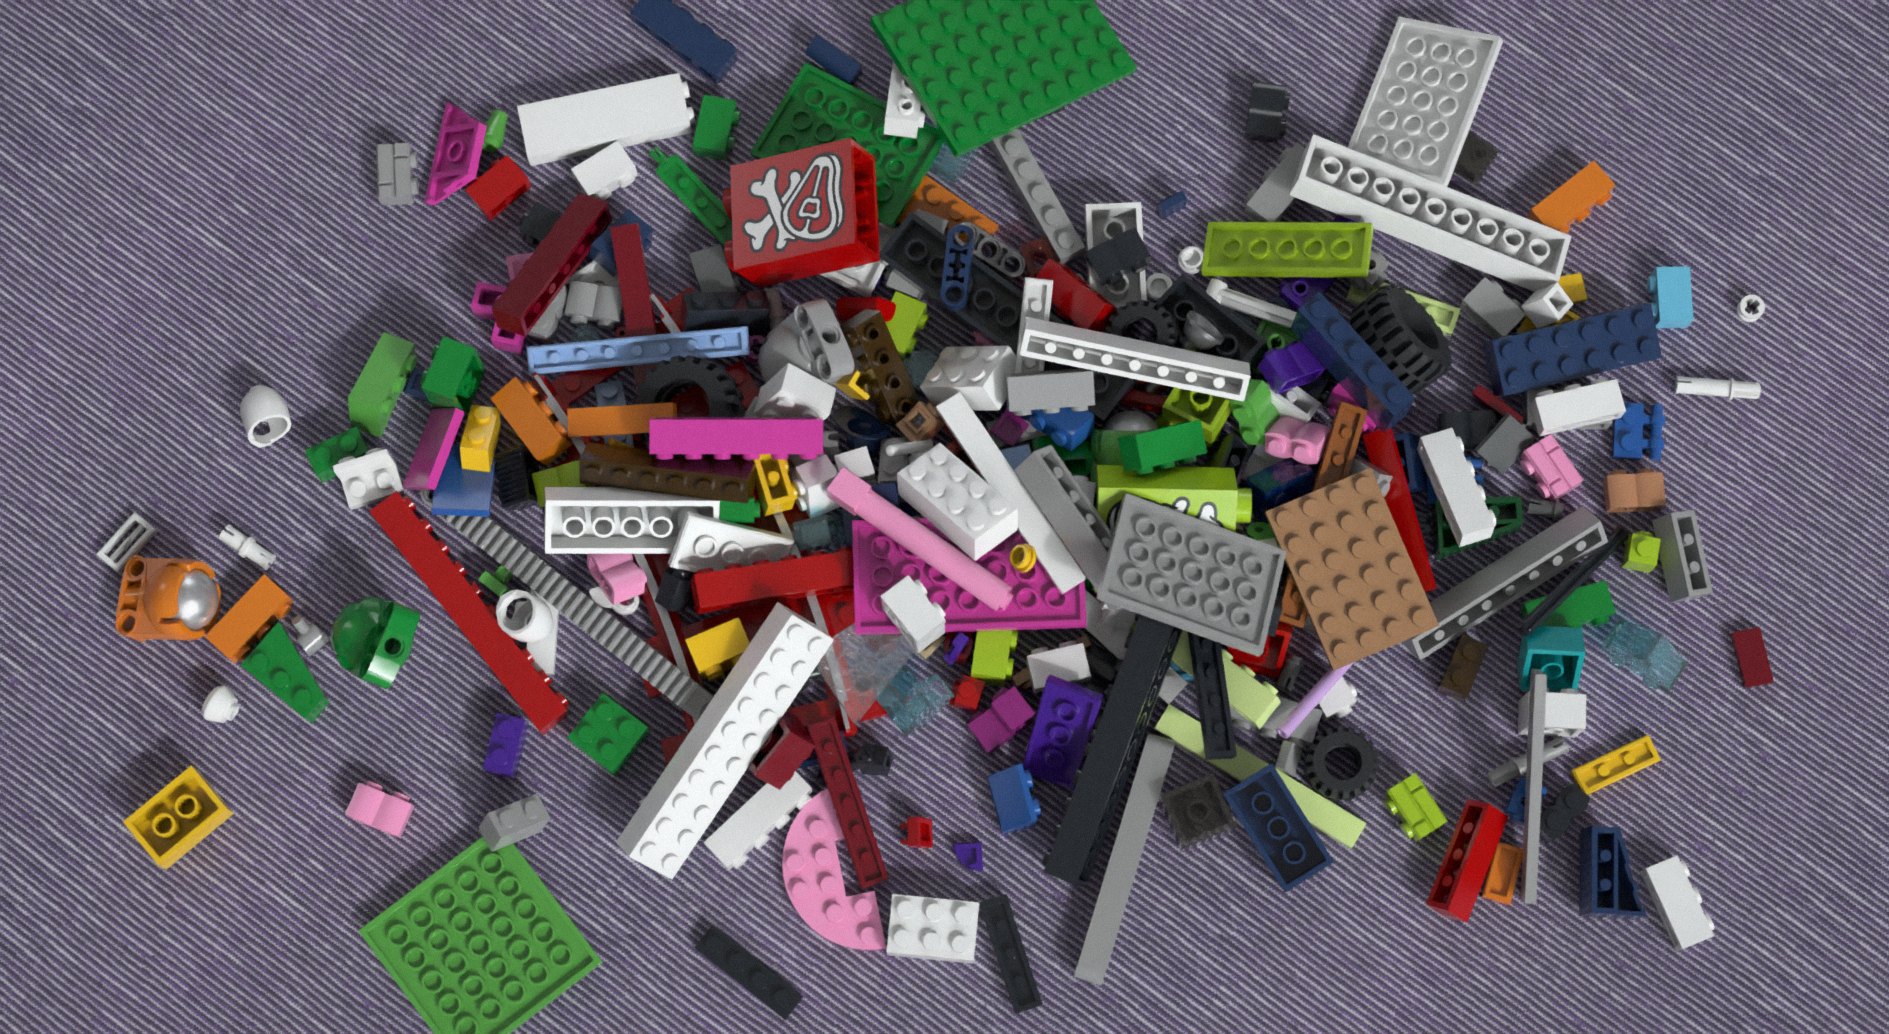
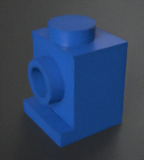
(1514, 807)

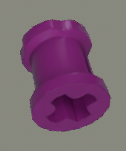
(753, 358)

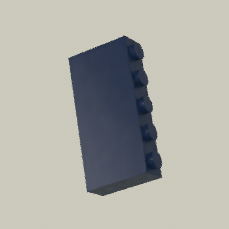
(1352, 362)

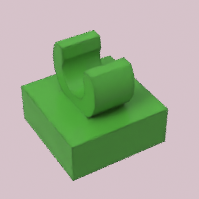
(497, 581)

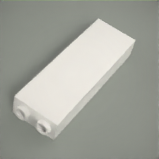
(600, 117)

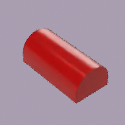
(850, 307)

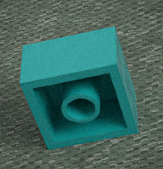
(1555, 652)

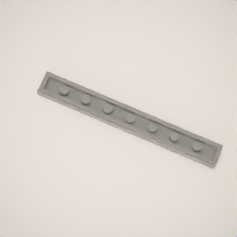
(1533, 786)

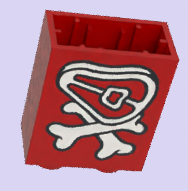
(803, 213)

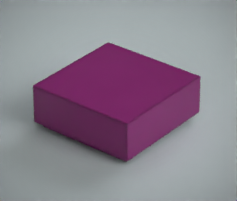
(1009, 428)

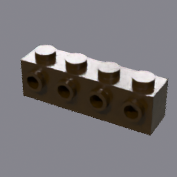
(880, 366)

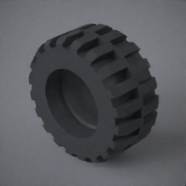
(1403, 337)
(685, 371)

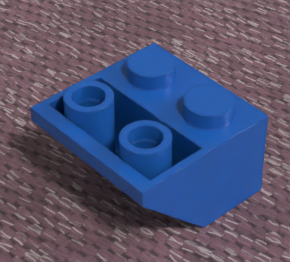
(1013, 800)

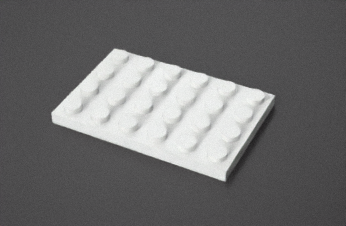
(1425, 97)

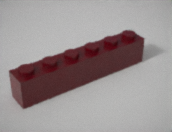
(551, 264)

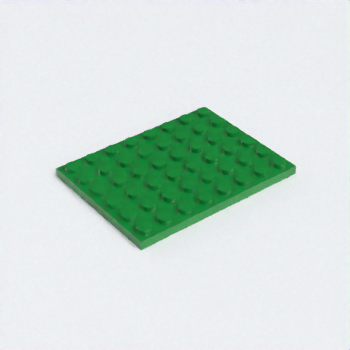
(999, 61)

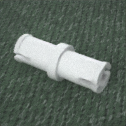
(247, 547)

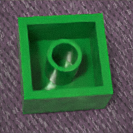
(608, 734)

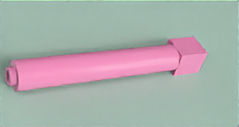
(859, 499)

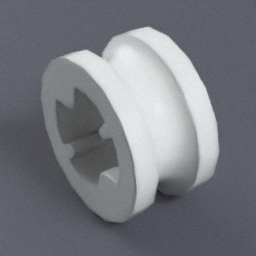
(1749, 317)

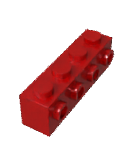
(1467, 860)

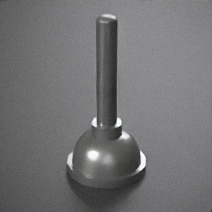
(1198, 335)

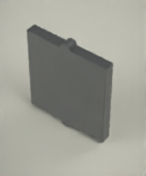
(1505, 443)

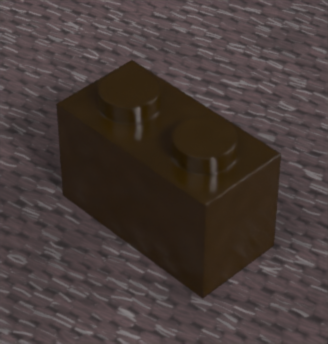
(1462, 668)

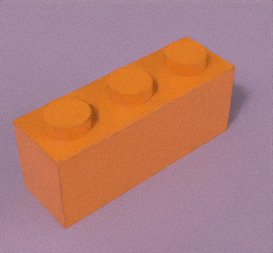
(1574, 199)
(532, 420)
(250, 619)

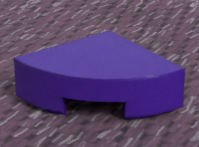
(957, 647)
(969, 855)

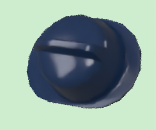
(861, 428)

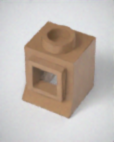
(921, 422)

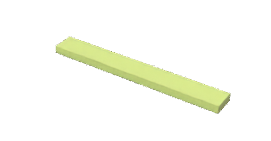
(1317, 809)

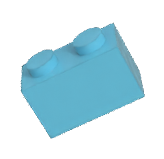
(1671, 297)

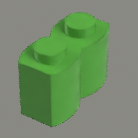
(1256, 413)

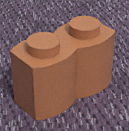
(1634, 491)

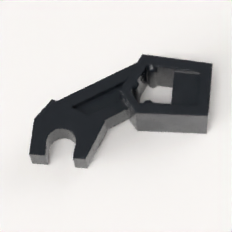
(880, 761)

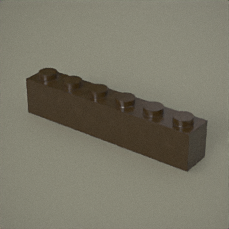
(641, 471)

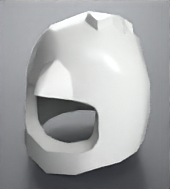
(264, 405)
(531, 619)

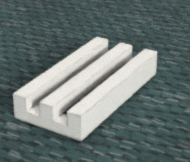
(133, 551)

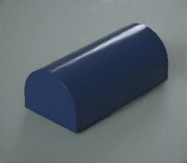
(833, 60)

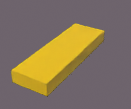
(1616, 765)

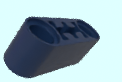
(951, 260)

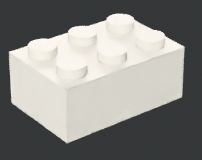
(974, 372)
(932, 928)

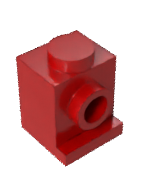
(967, 693)

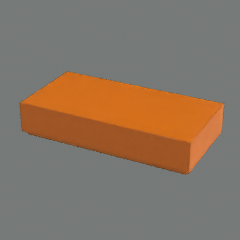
(1502, 873)

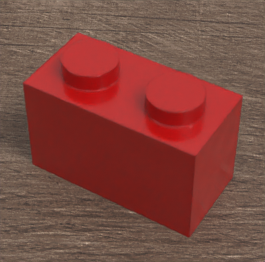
(498, 187)

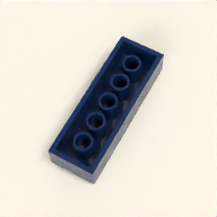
(1572, 349)

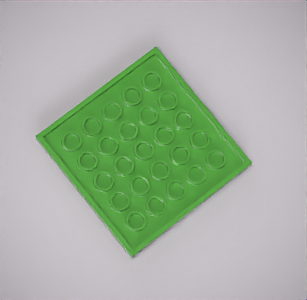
(480, 944)

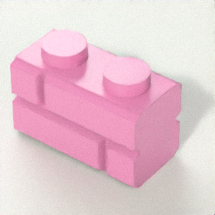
(1550, 468)

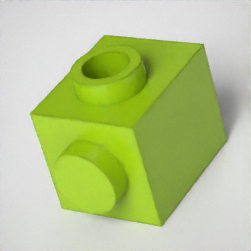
(1641, 552)

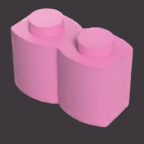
(1297, 440)
(617, 576)
(380, 809)

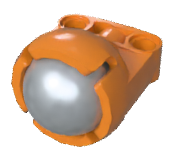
(167, 599)

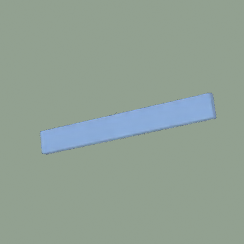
(637, 350)

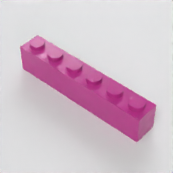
(736, 436)

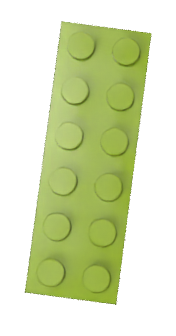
(1288, 249)

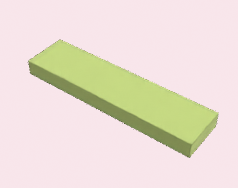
(1443, 314)

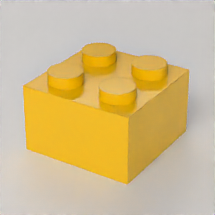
(718, 649)

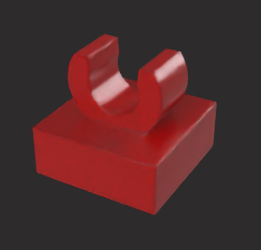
(919, 832)

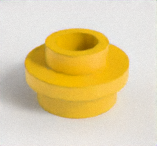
(1023, 557)

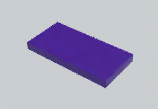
(1061, 731)

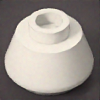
(220, 705)

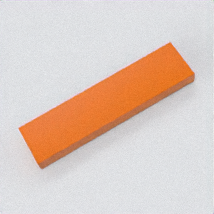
(616, 419)

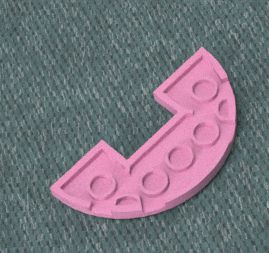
(816, 880)

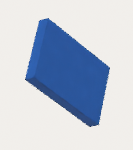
(463, 490)

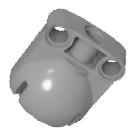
(809, 341)

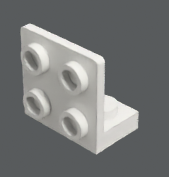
(368, 477)

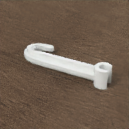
(1250, 305)

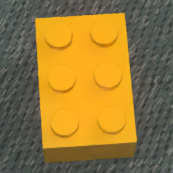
(178, 817)

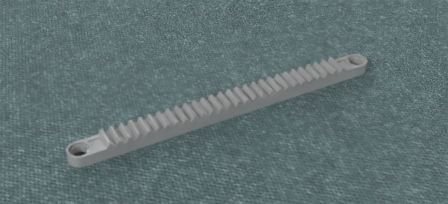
(582, 611)

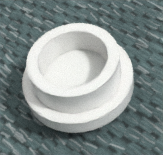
(1191, 259)

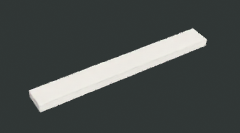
(999, 475)

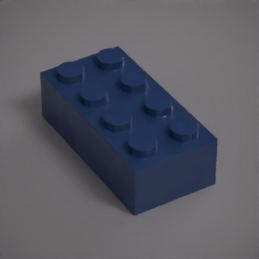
(1278, 827)

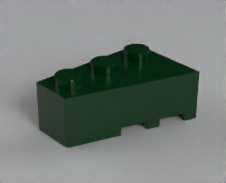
(1508, 521)

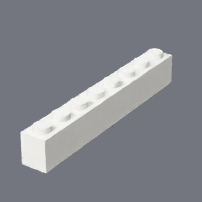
(1135, 359)

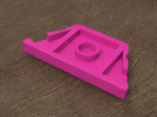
(455, 154)

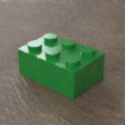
(453, 376)

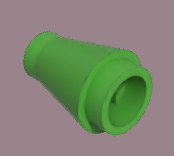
(495, 131)

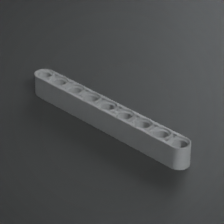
(1124, 859)

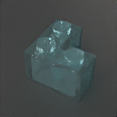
(1645, 653)
(912, 702)

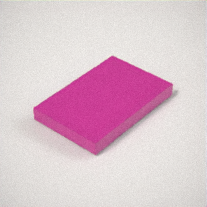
(433, 449)

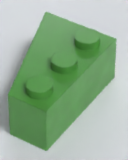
(381, 384)

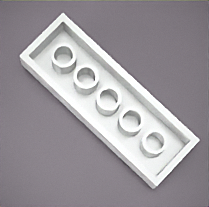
(616, 520)

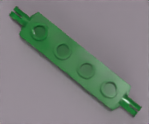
(693, 195)

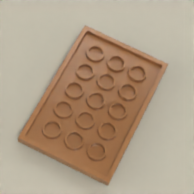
(1351, 569)

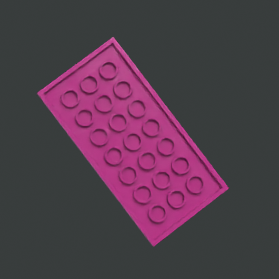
(883, 563)

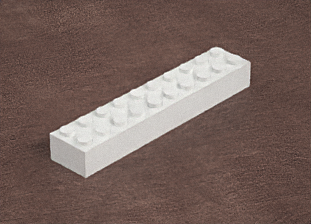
(1430, 215)
(724, 741)

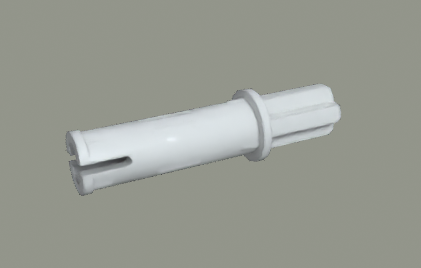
(1717, 387)

